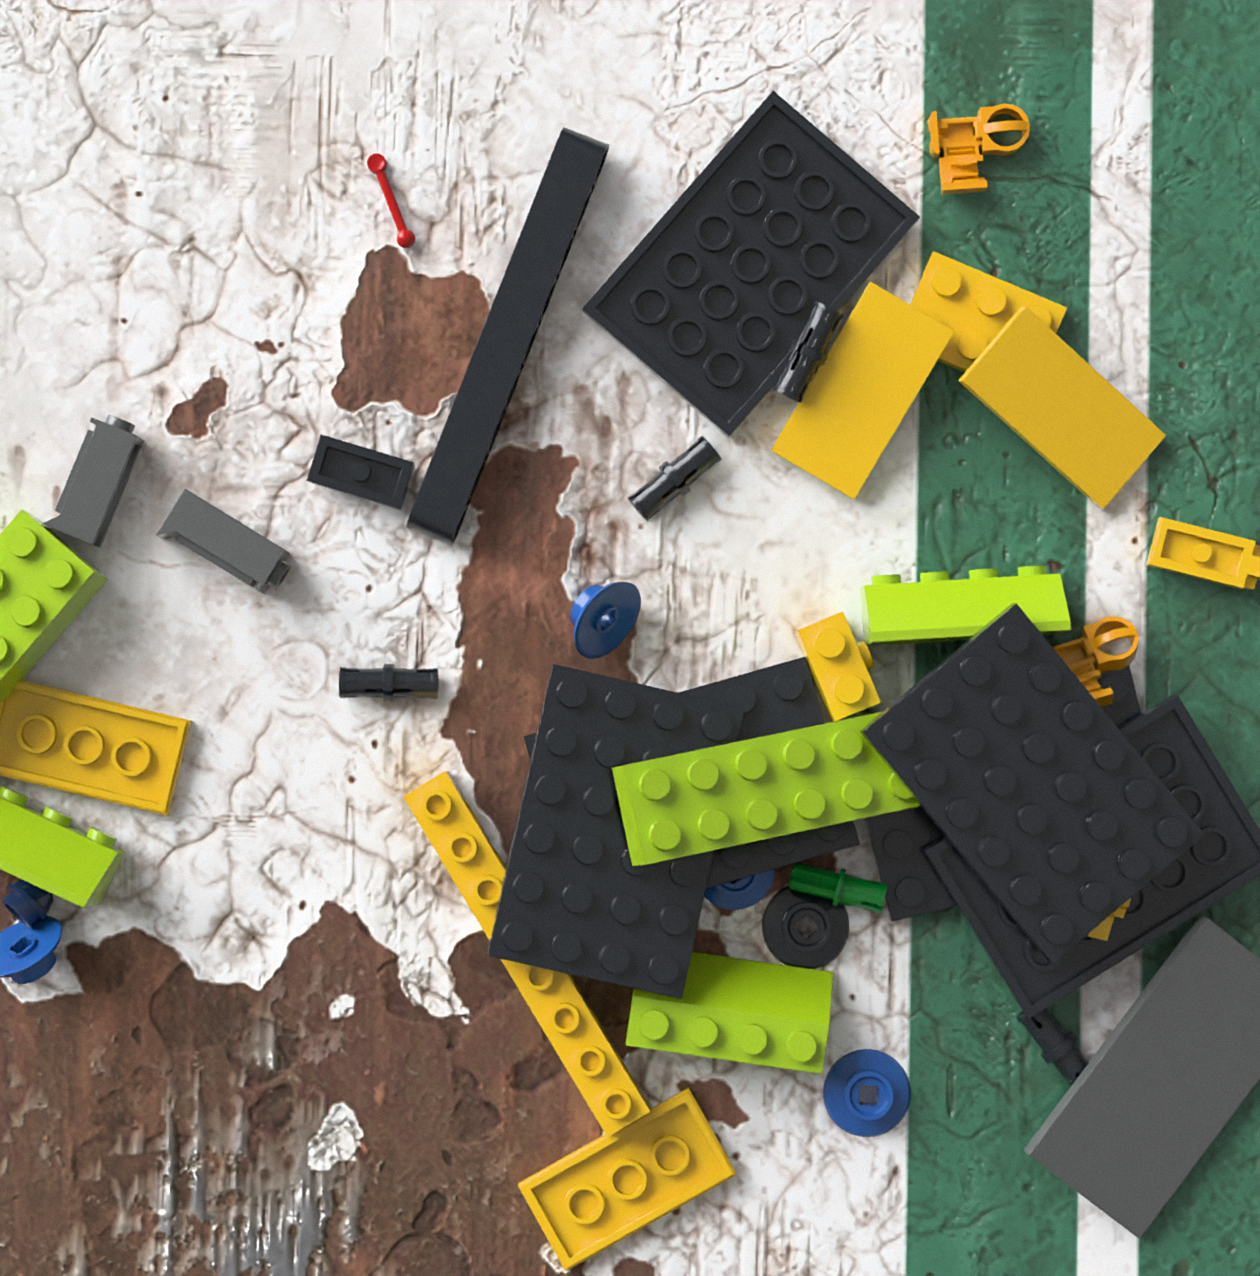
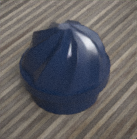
(28, 902)

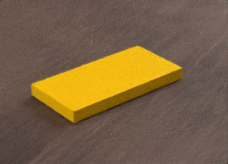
(862, 390)
(1062, 407)
(91, 746)
(627, 1179)

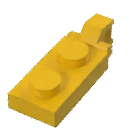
(1205, 554)

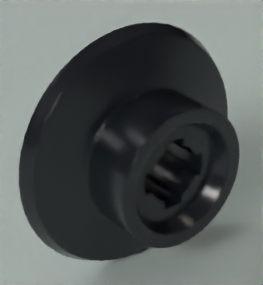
(788, 944)

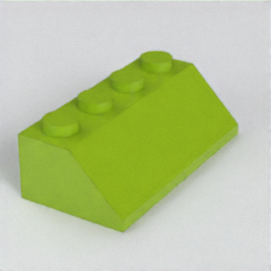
(958, 609)
(53, 853)
(739, 1014)

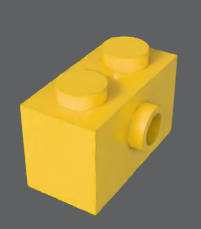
(838, 666)

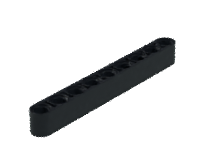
(507, 336)

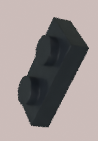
(360, 472)

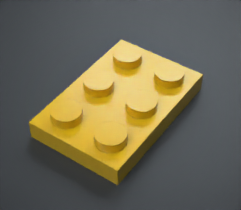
(974, 307)

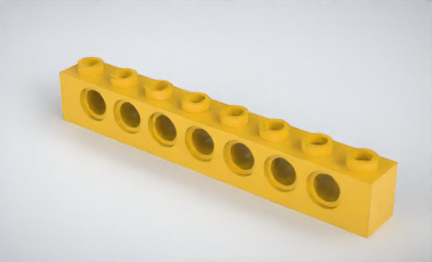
(549, 993)

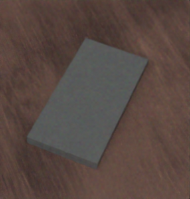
(1160, 1081)

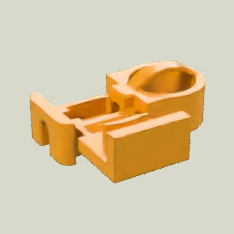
(961, 147)
(1090, 666)

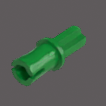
(838, 887)

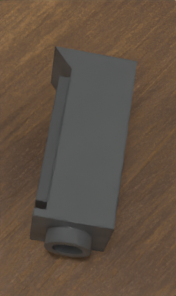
(97, 480)
(226, 542)

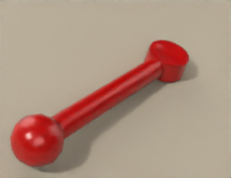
(377, 165)

